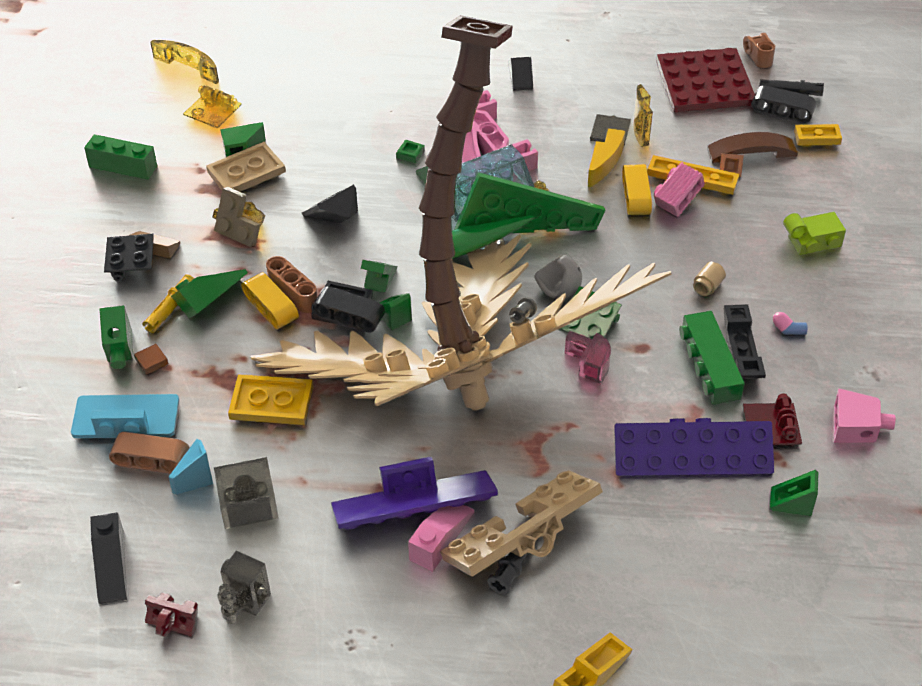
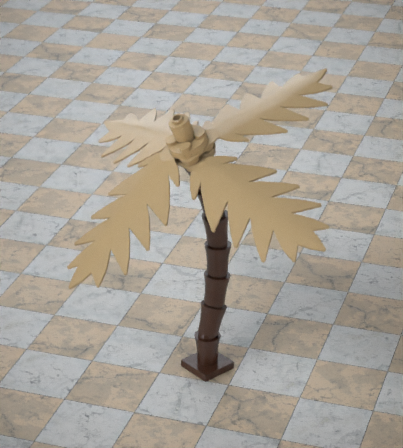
(463, 311)

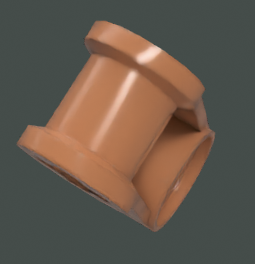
(760, 50)

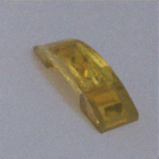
(169, 50)

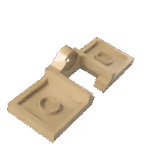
(545, 508)

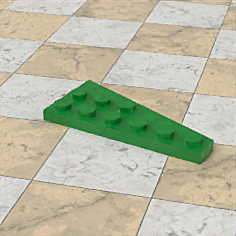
(501, 199)

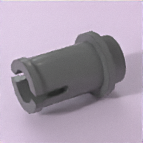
(525, 309)

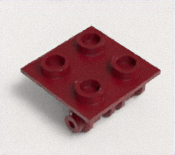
(783, 419)

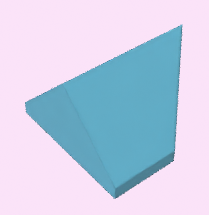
(192, 470)

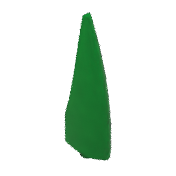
(478, 236)

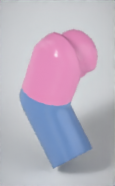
(787, 326)

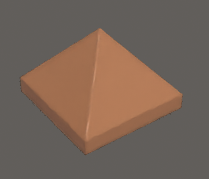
(731, 163)

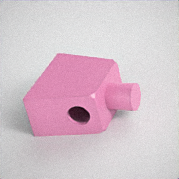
(859, 418)

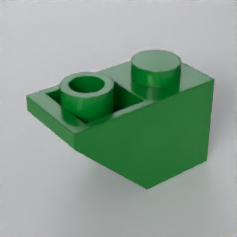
(242, 137)

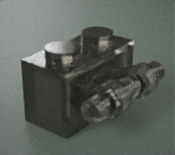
(243, 586)

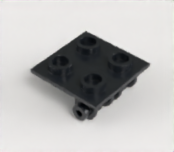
(128, 254)

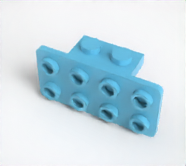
(111, 414)

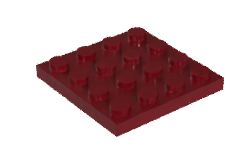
(705, 79)

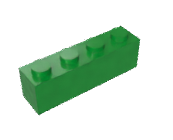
(711, 357)

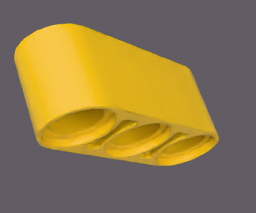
(637, 189)
(270, 300)

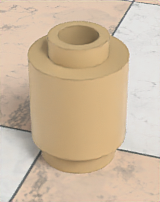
(709, 278)

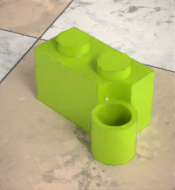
(814, 232)

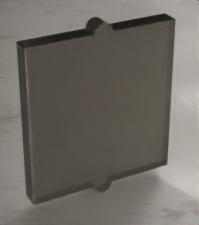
(603, 122)

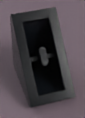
(521, 73)

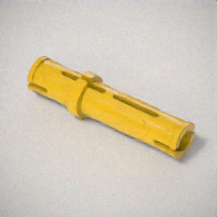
(163, 310)

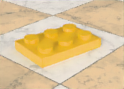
(271, 399)

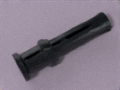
(508, 569)

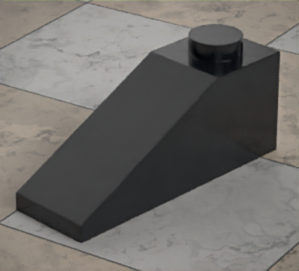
(109, 557)

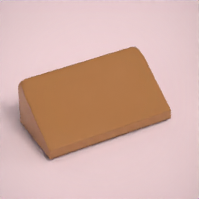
(162, 246)

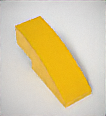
(605, 156)
(596, 663)

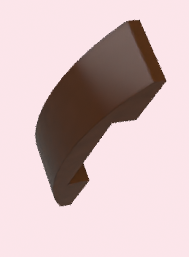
(753, 143)

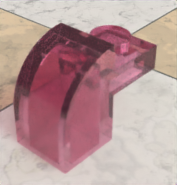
(593, 355)

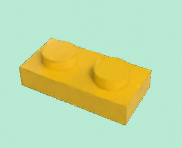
(818, 134)

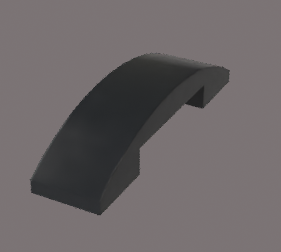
(741, 341)

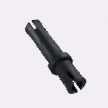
(799, 87)

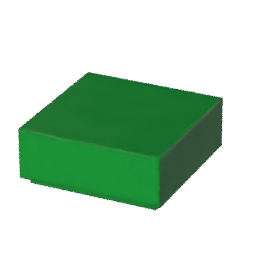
(410, 151)

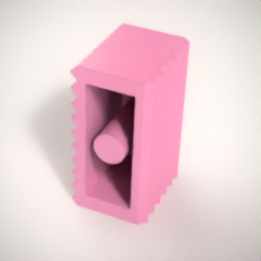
(678, 189)

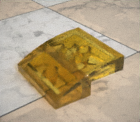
(642, 116)

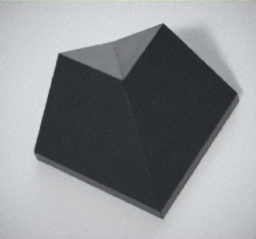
(335, 207)

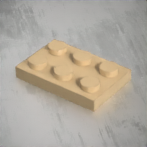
(246, 168)

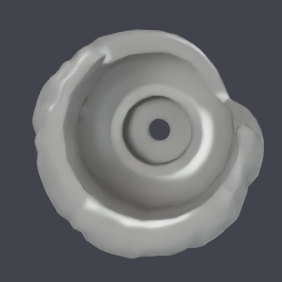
(559, 277)

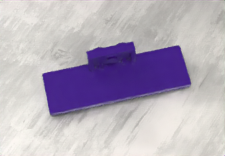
(693, 448)
(412, 489)

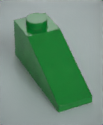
(202, 290)

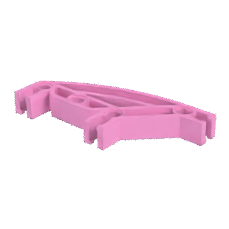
(489, 137)

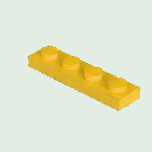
(713, 178)

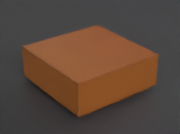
(151, 359)

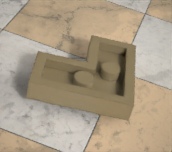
(230, 219)

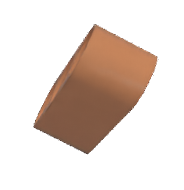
(292, 283)
(147, 452)

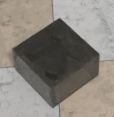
(245, 493)

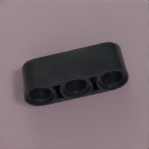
(783, 104)
(348, 309)

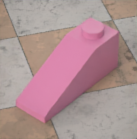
(436, 534)

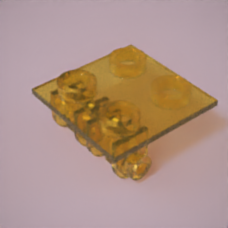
(213, 106)

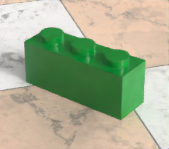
(121, 156)

